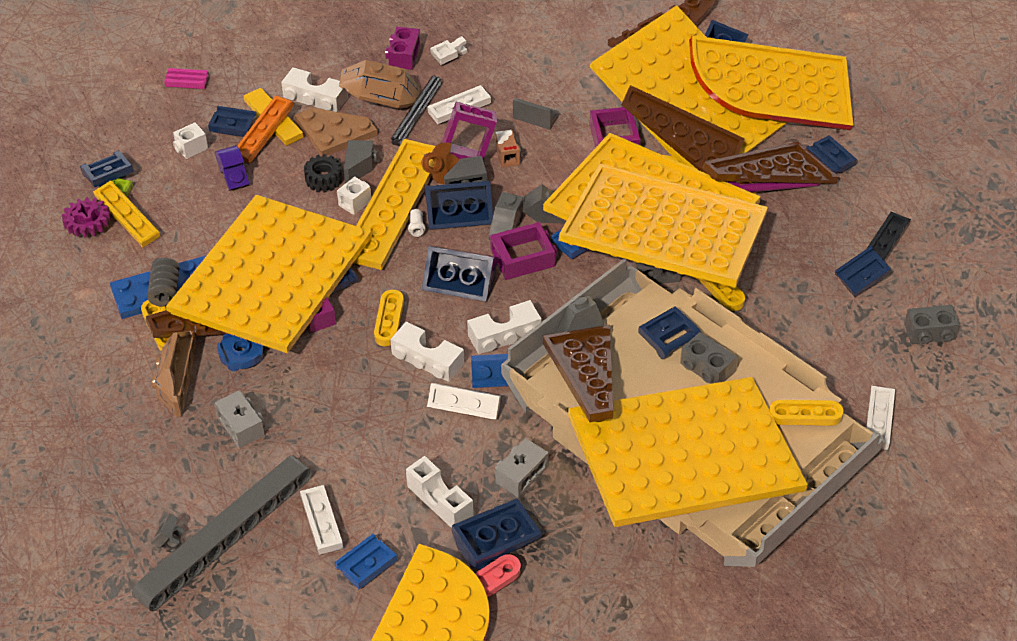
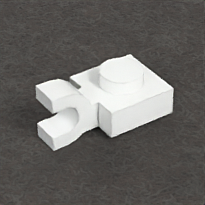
(448, 51)

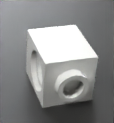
(190, 140)
(354, 195)

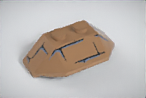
(380, 84)
(175, 370)

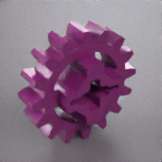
(86, 217)

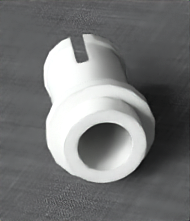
(416, 224)

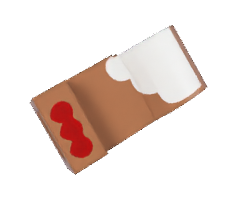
(507, 145)

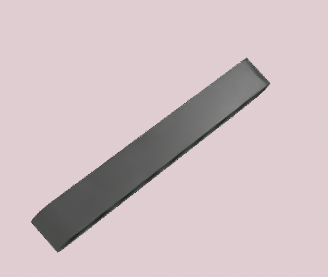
(221, 533)

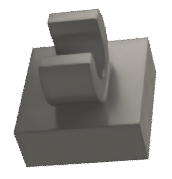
(166, 531)

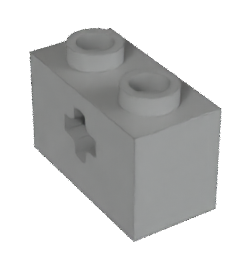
(240, 419)
(521, 467)

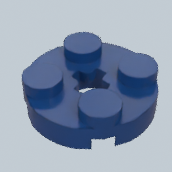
(236, 359)

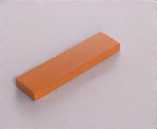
(264, 128)

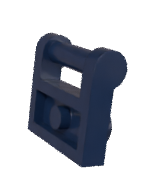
(107, 169)
(666, 326)

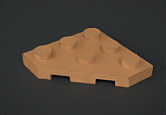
(332, 130)

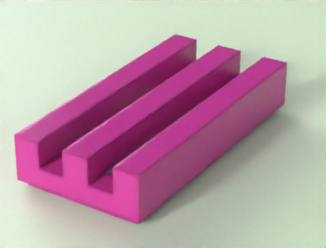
(186, 78)

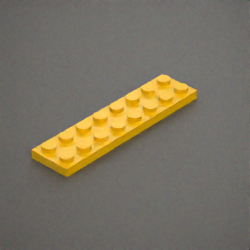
(392, 202)

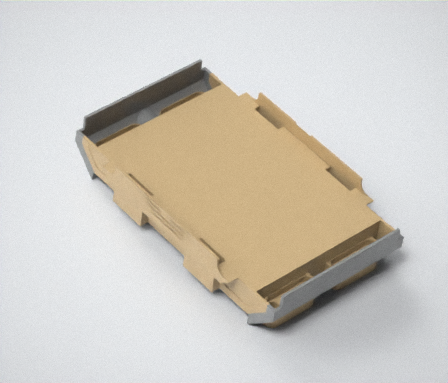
(627, 300)

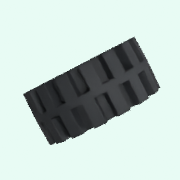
(326, 181)

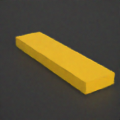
(287, 131)
(127, 214)

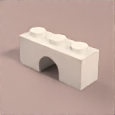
(299, 87)
(489, 335)
(440, 361)
(428, 485)

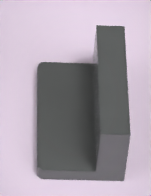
(534, 113)

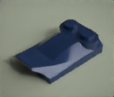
(496, 533)

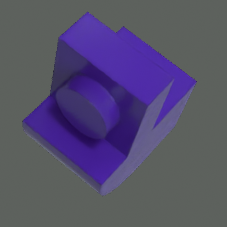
(232, 167)

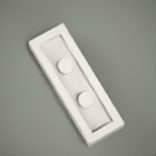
(442, 110)
(464, 401)
(880, 413)
(321, 519)

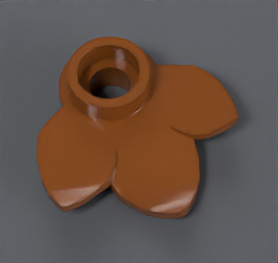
(442, 161)

